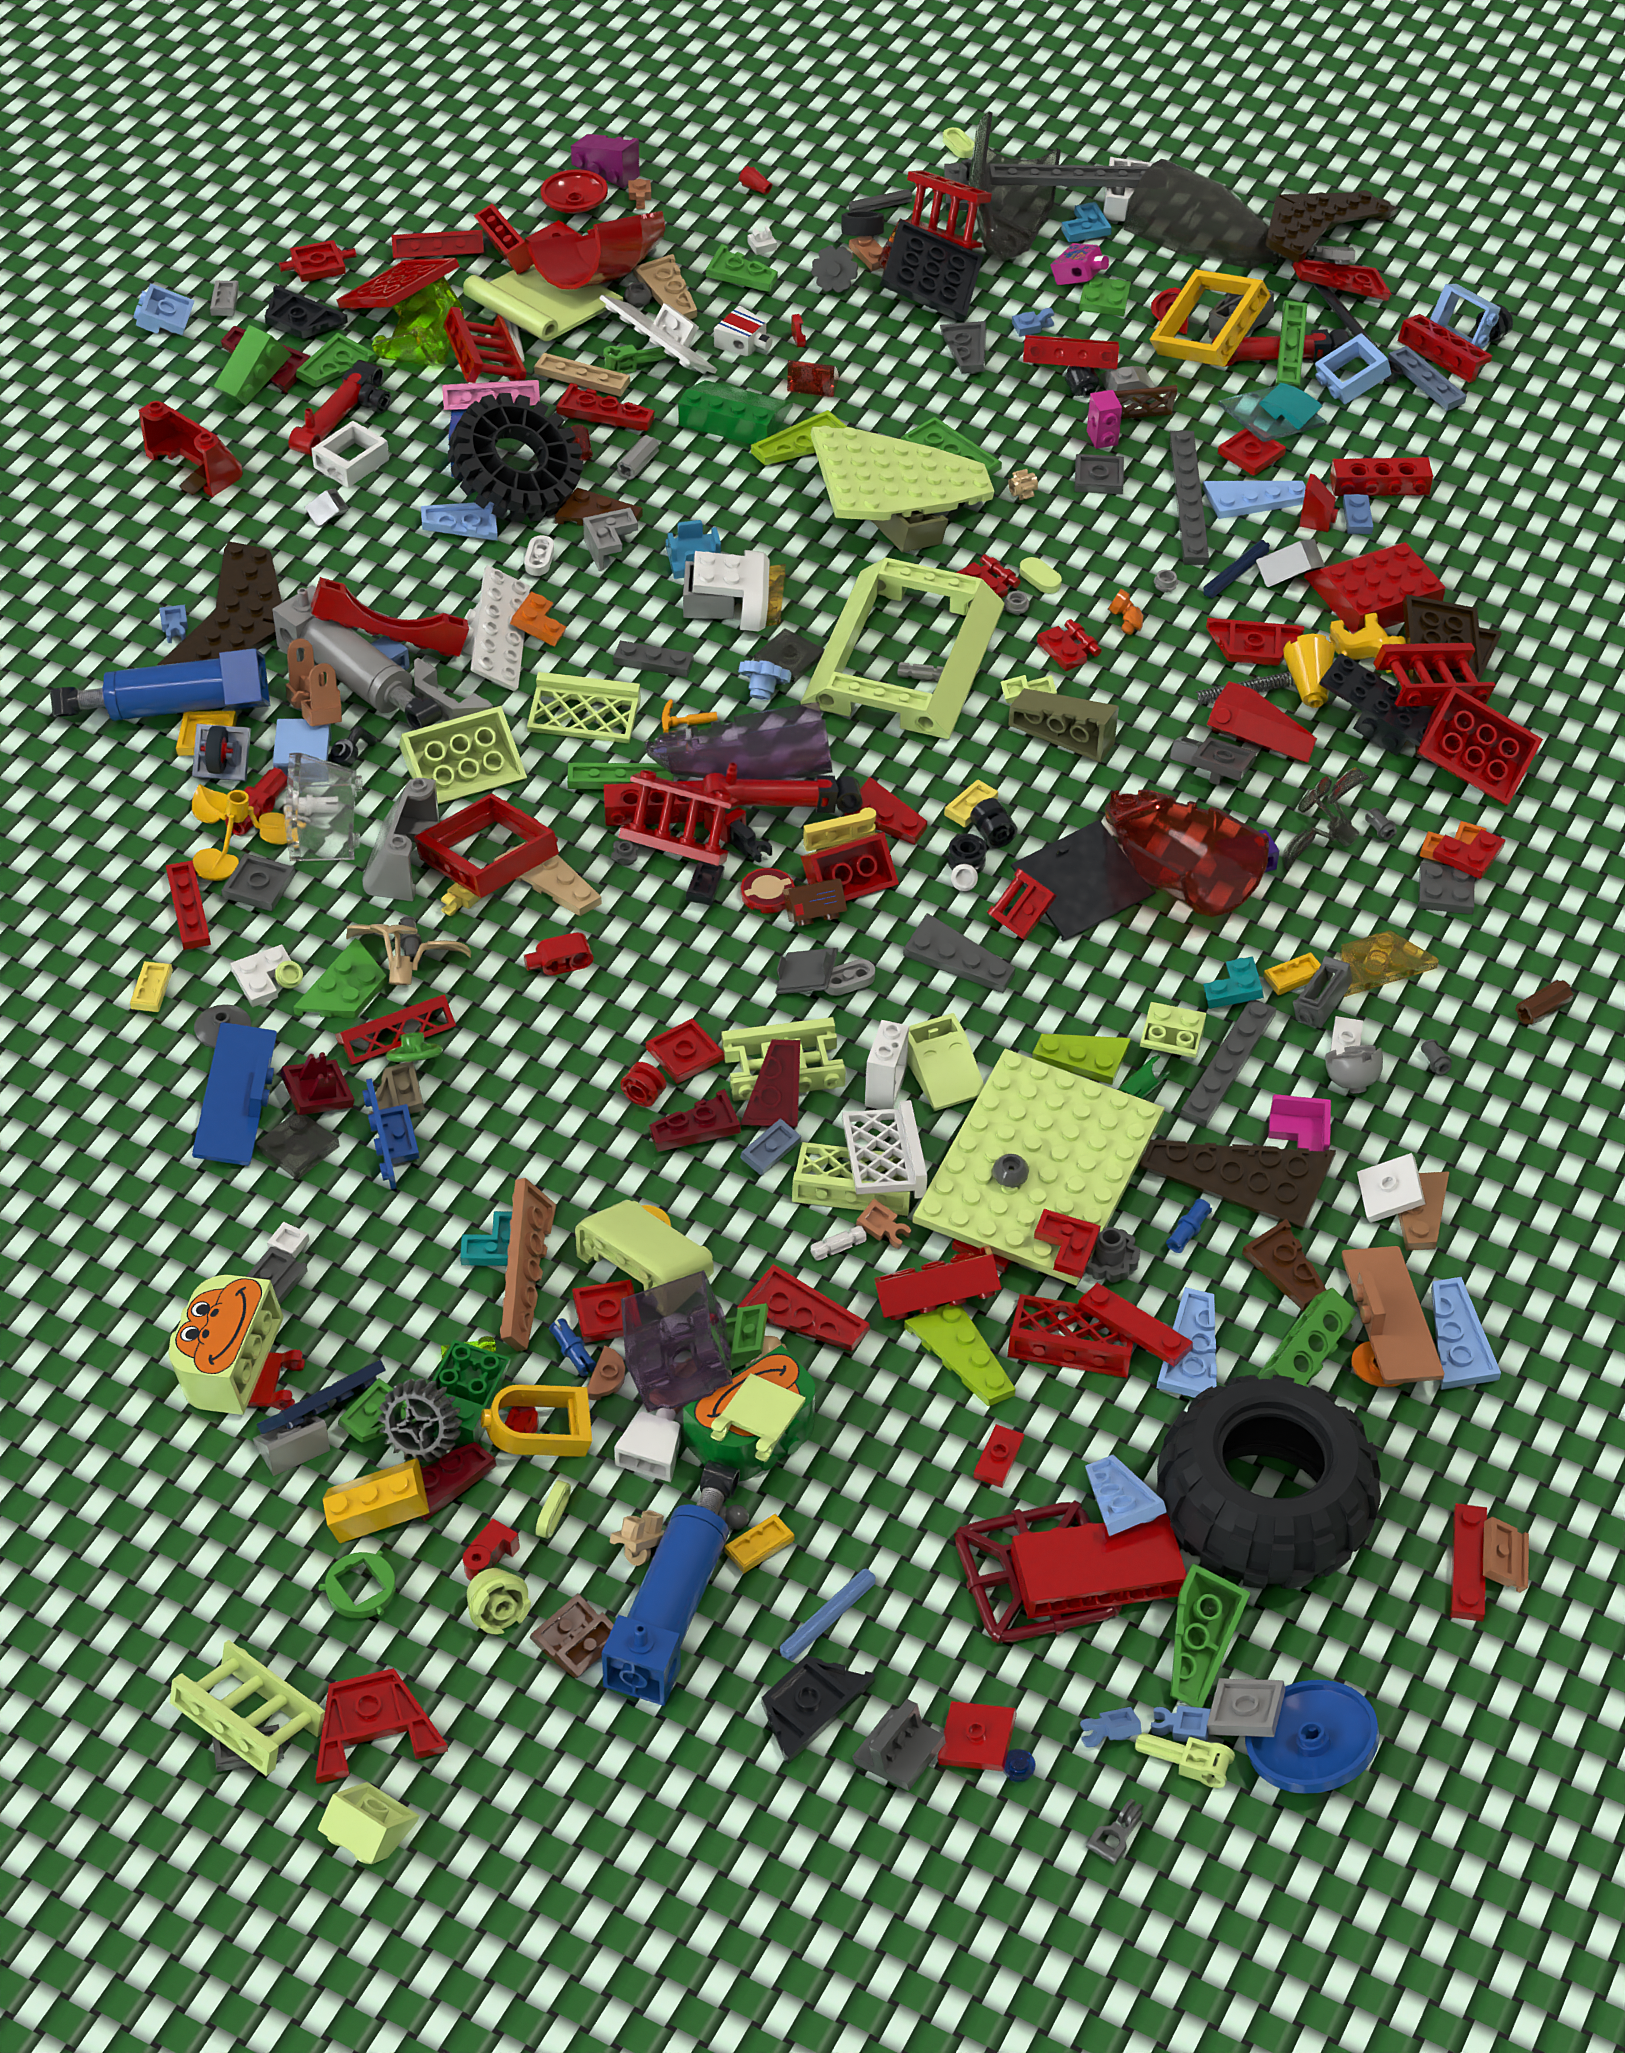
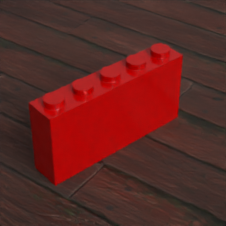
(1091, 1570)

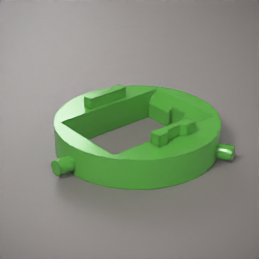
(374, 1605)

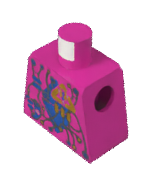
(1078, 264)

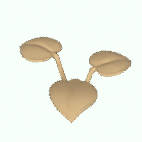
(400, 966)

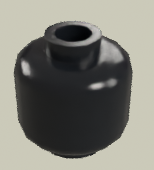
(1082, 380)

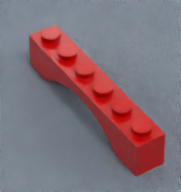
(439, 632)

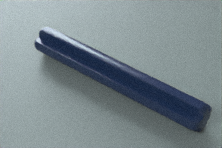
(1235, 569)

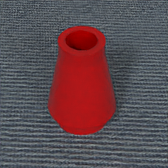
(754, 180)

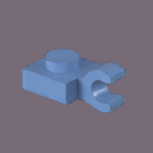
(1030, 323)
(1115, 1724)

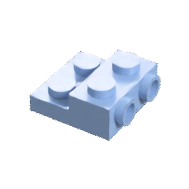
(163, 310)

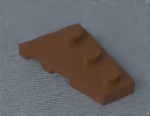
(587, 504)
(1284, 1264)

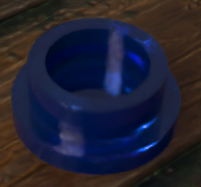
(1019, 1765)

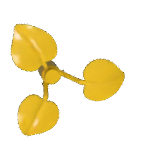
(212, 806)

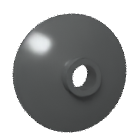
(209, 1022)

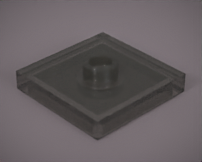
(791, 653)

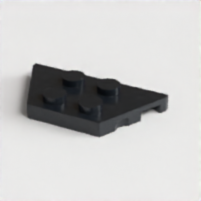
(301, 315)
(809, 1701)

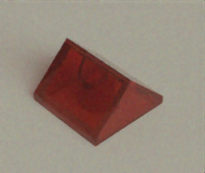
(812, 378)

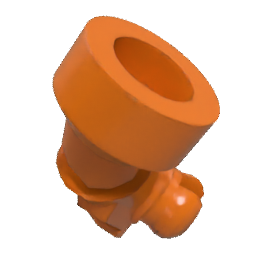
(1132, 615)

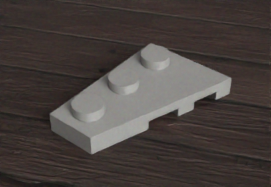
(1340, 254)

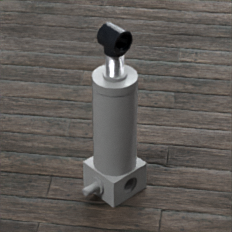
(353, 659)

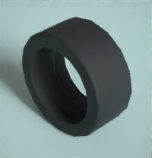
(862, 223)

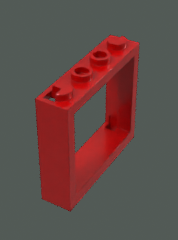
(435, 843)

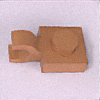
(640, 191)

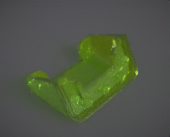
(420, 330)

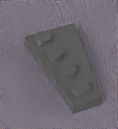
(954, 953)

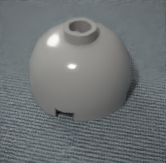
(1355, 1067)

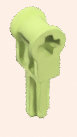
(1195, 1760)

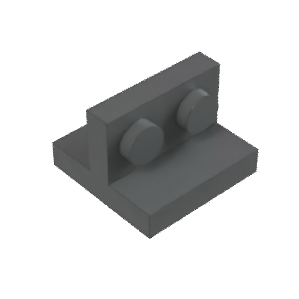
(900, 1746)

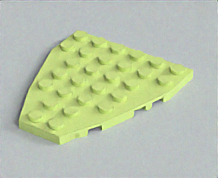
(883, 475)

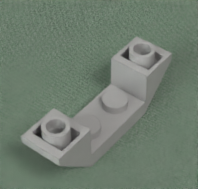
(426, 687)

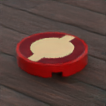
(764, 889)

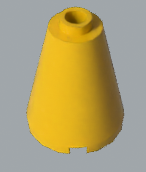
(1308, 662)

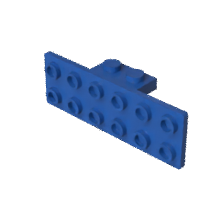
(235, 1094)

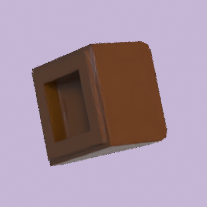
(194, 480)

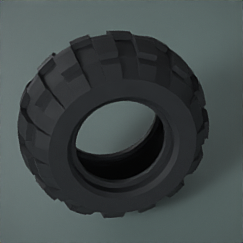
(1260, 1535)

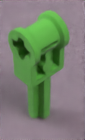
(626, 357)

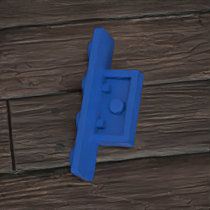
(394, 1131)

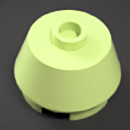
(497, 1600)

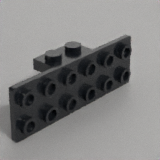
(1376, 698)

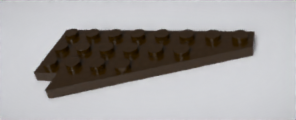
(1447, 622)

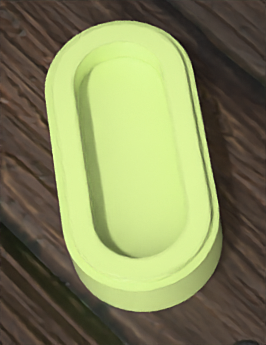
(958, 142)
(1040, 575)
(553, 1509)

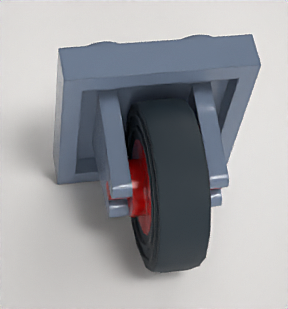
(221, 752)

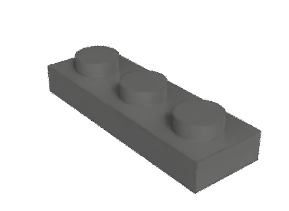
(653, 658)

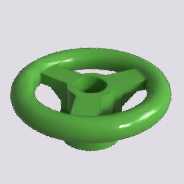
(414, 1049)

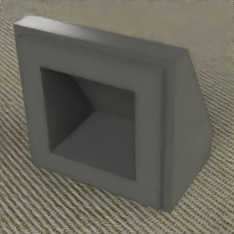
(1184, 749)

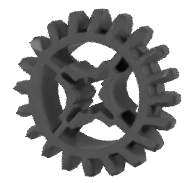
(421, 1441)

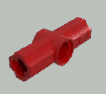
(262, 798)

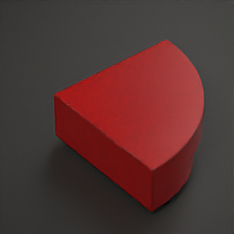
(796, 325)

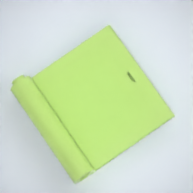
(537, 304)

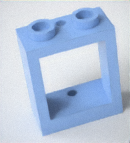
(1447, 304)
(1362, 381)

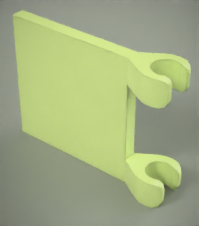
(761, 1410)

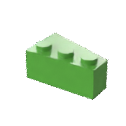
(251, 365)

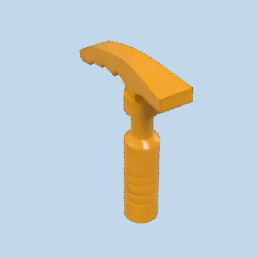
(691, 719)

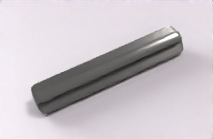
(881, 201)

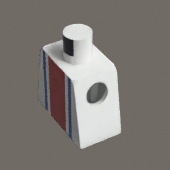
(742, 333)

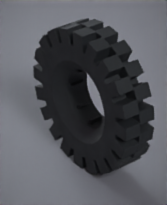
(495, 481)

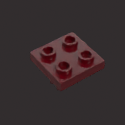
(317, 1085)

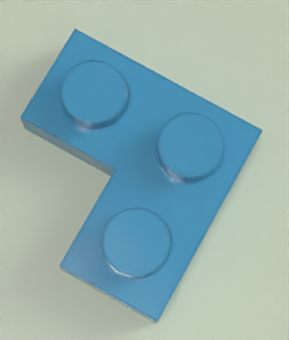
(1090, 223)

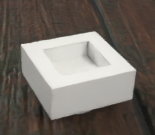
(289, 1239)

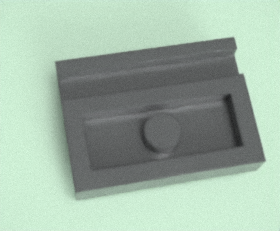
(281, 1270)

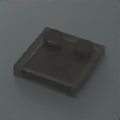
(297, 1144)

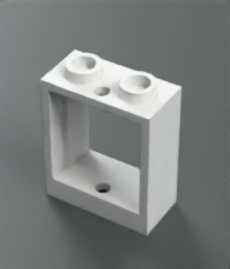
(348, 473)
(886, 1065)

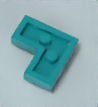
(1240, 987)
(488, 1249)

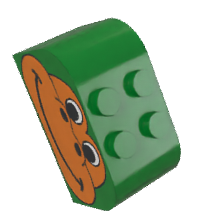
(739, 1446)

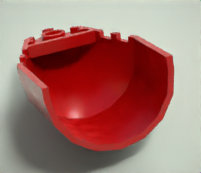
(602, 255)

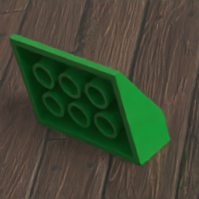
(731, 412)

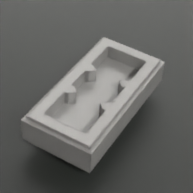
(224, 298)

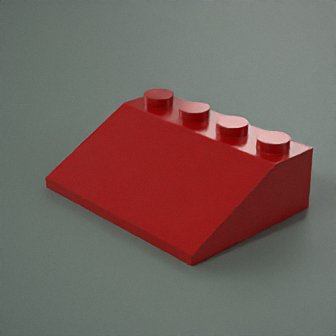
(1478, 745)

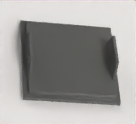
(806, 970)

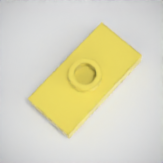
(151, 986)

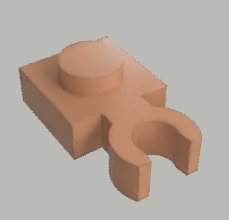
(880, 1221)

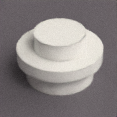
(964, 877)

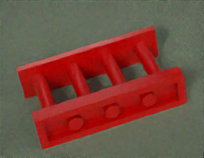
(957, 193)
(1071, 351)
(470, 357)
(1431, 656)
(660, 837)

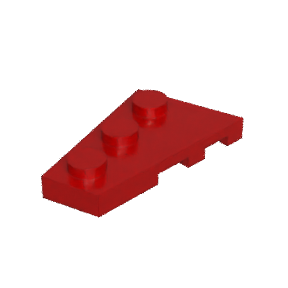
(891, 813)

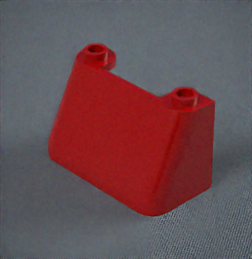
(174, 434)

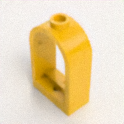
(518, 1443)

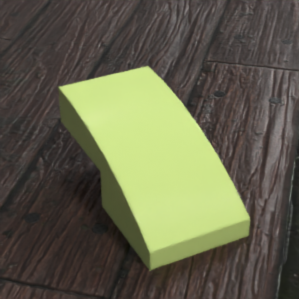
(1014, 686)

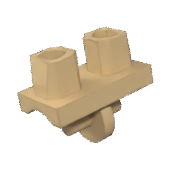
(639, 1536)

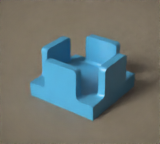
(689, 540)

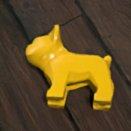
(1363, 643)

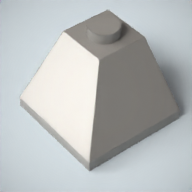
(1127, 379)

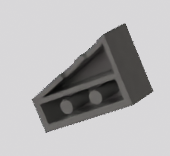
(1225, 307)

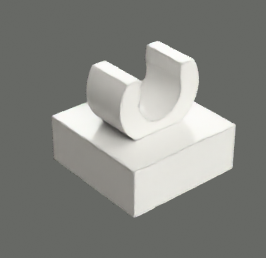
(762, 241)

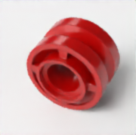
(643, 1084)

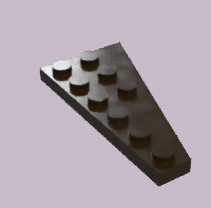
(1253, 1177)

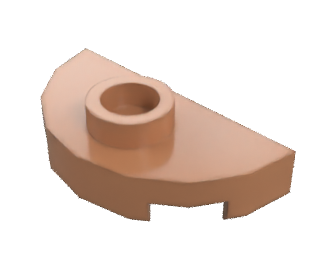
(607, 1376)

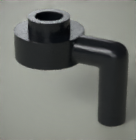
(345, 750)

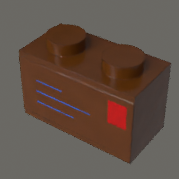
(815, 900)

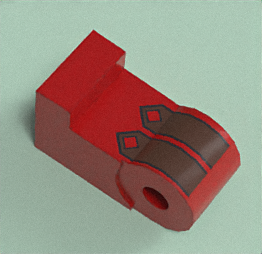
(489, 1548)

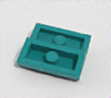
(1292, 404)

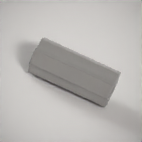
(638, 457)

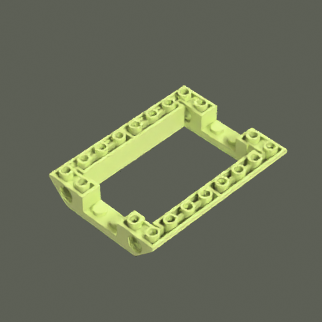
(918, 710)

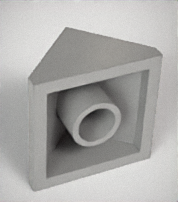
(290, 1447)

